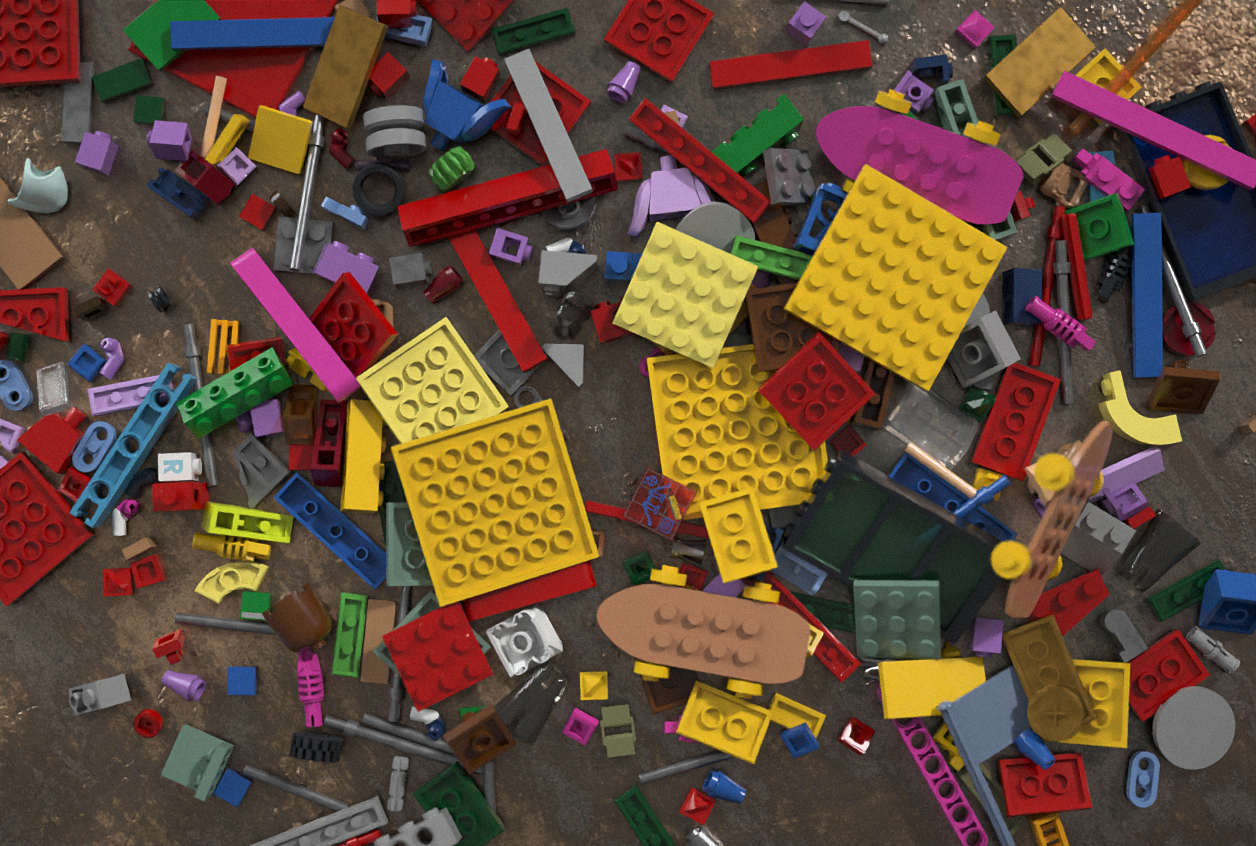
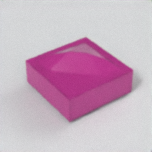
(975, 29)
(580, 726)

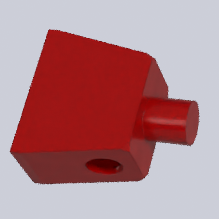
(55, 439)
(179, 496)

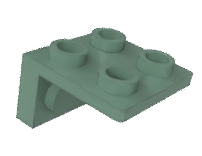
(197, 761)

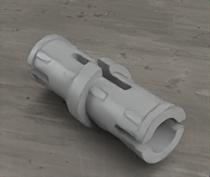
(1212, 650)

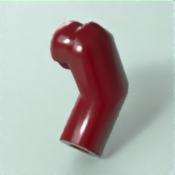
(338, 148)

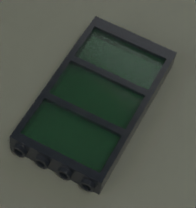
(881, 530)

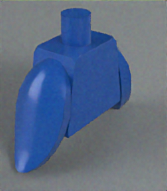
(454, 112)

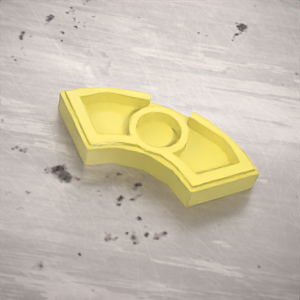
(230, 578)

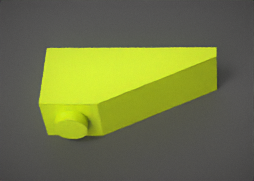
(246, 522)

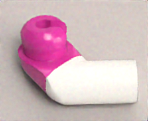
(122, 514)

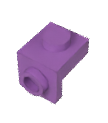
(1124, 501)

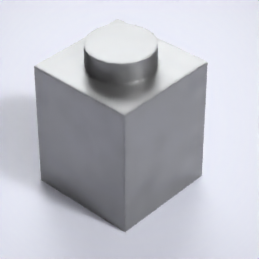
(410, 270)

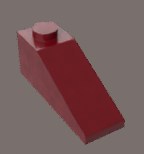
(329, 444)

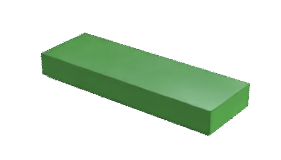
(771, 258)
(350, 635)

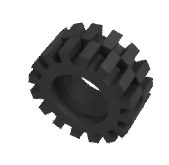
(316, 747)

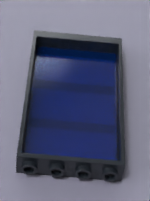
(1203, 231)

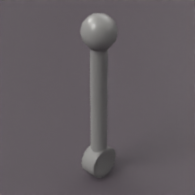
(845, 17)

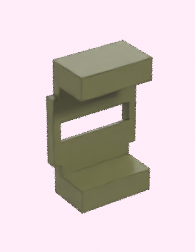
(1034, 167)
(618, 716)

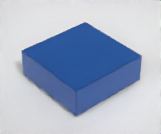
(87, 362)
(242, 680)
(799, 740)
(232, 787)

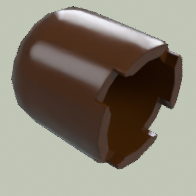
(300, 621)

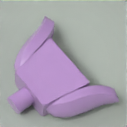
(668, 195)

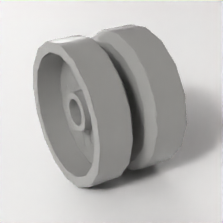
(394, 131)

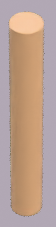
(213, 116)
(940, 470)

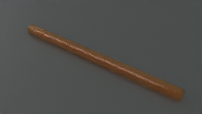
(1139, 59)

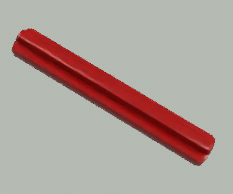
(1077, 268)

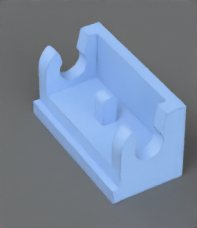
(798, 571)

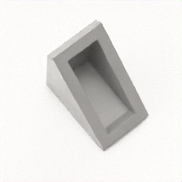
(568, 359)

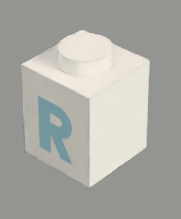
(179, 467)

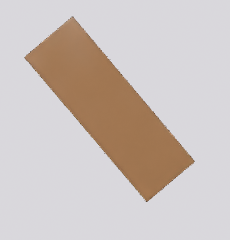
(379, 622)

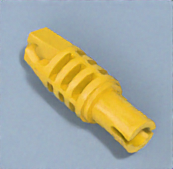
(232, 546)

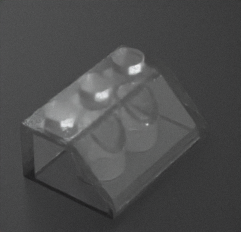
(931, 425)

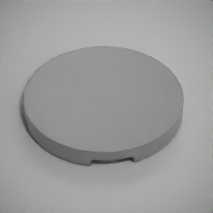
(716, 225)
(1194, 728)

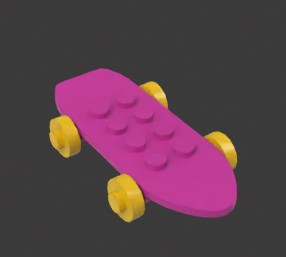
(939, 165)

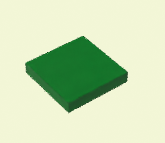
(1102, 227)

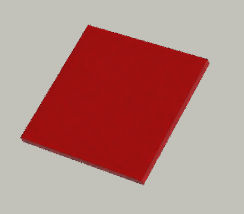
(252, 74)

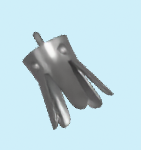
(688, 551)
(872, 673)

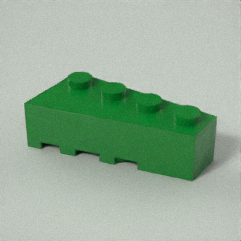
(768, 131)

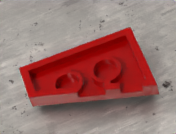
(37, 311)
(1071, 600)

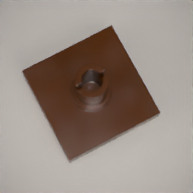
(1183, 389)
(479, 738)

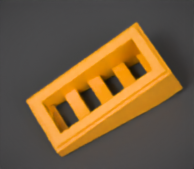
(1044, 822)

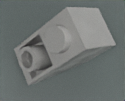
(99, 694)

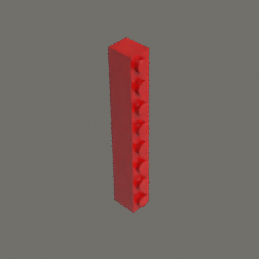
(498, 200)

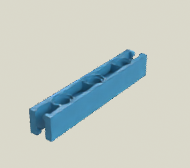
(121, 462)

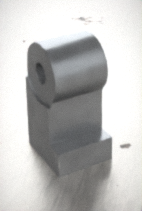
(1123, 634)

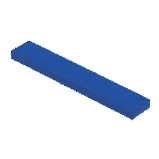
(250, 33)
(1147, 294)

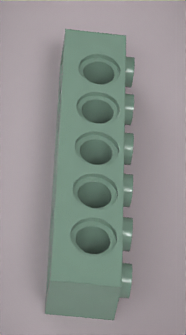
(954, 113)

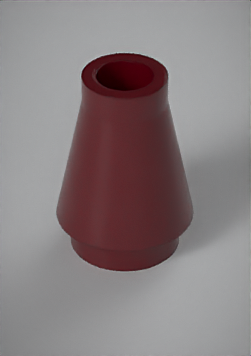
(443, 284)

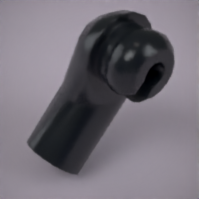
(140, 479)

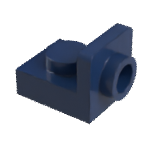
(929, 65)

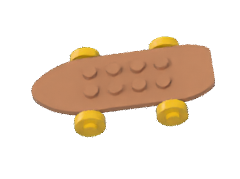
(1073, 485)
(707, 632)

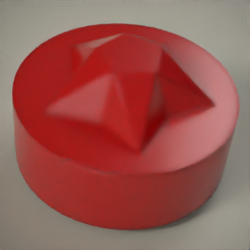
(148, 723)

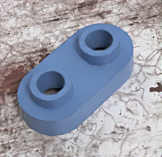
(14, 382)
(95, 446)
(1145, 778)

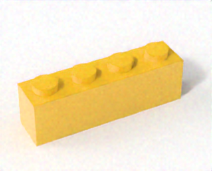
(362, 458)

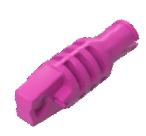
(1061, 324)
(310, 686)

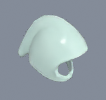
(41, 190)

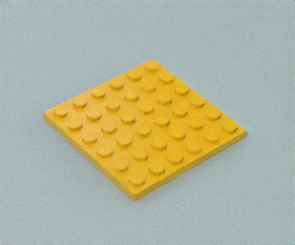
(895, 278)
(725, 435)
(495, 502)

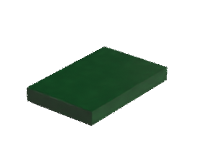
(465, 803)

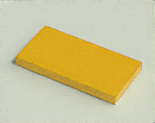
(919, 686)

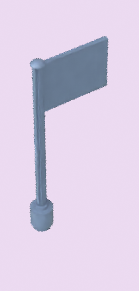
(983, 725)

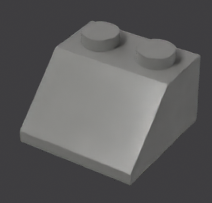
(564, 271)
(982, 350)
(1097, 539)

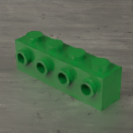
(234, 393)

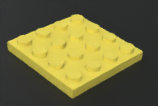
(685, 294)
(431, 385)

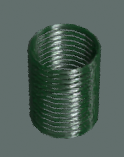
(11, 346)

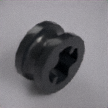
(159, 298)

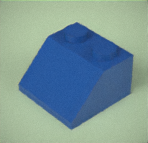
(1229, 602)

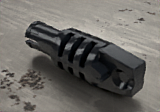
(1114, 272)

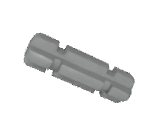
(397, 783)

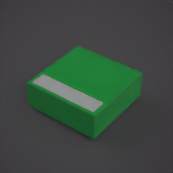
(254, 604)

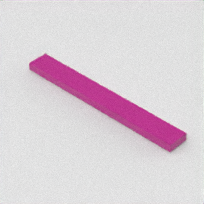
(1156, 130)

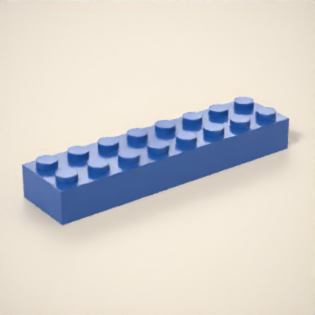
(930, 485)
(334, 529)

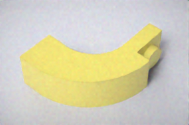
(1128, 422)

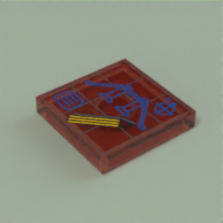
(659, 504)

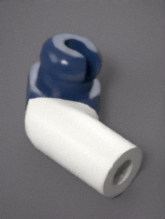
(567, 245)
(432, 721)

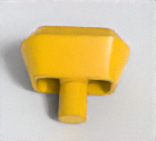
(950, 652)

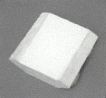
(525, 640)

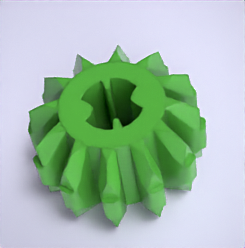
(451, 169)

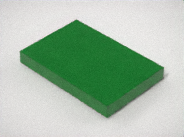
(152, 28)

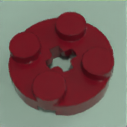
(1172, 331)

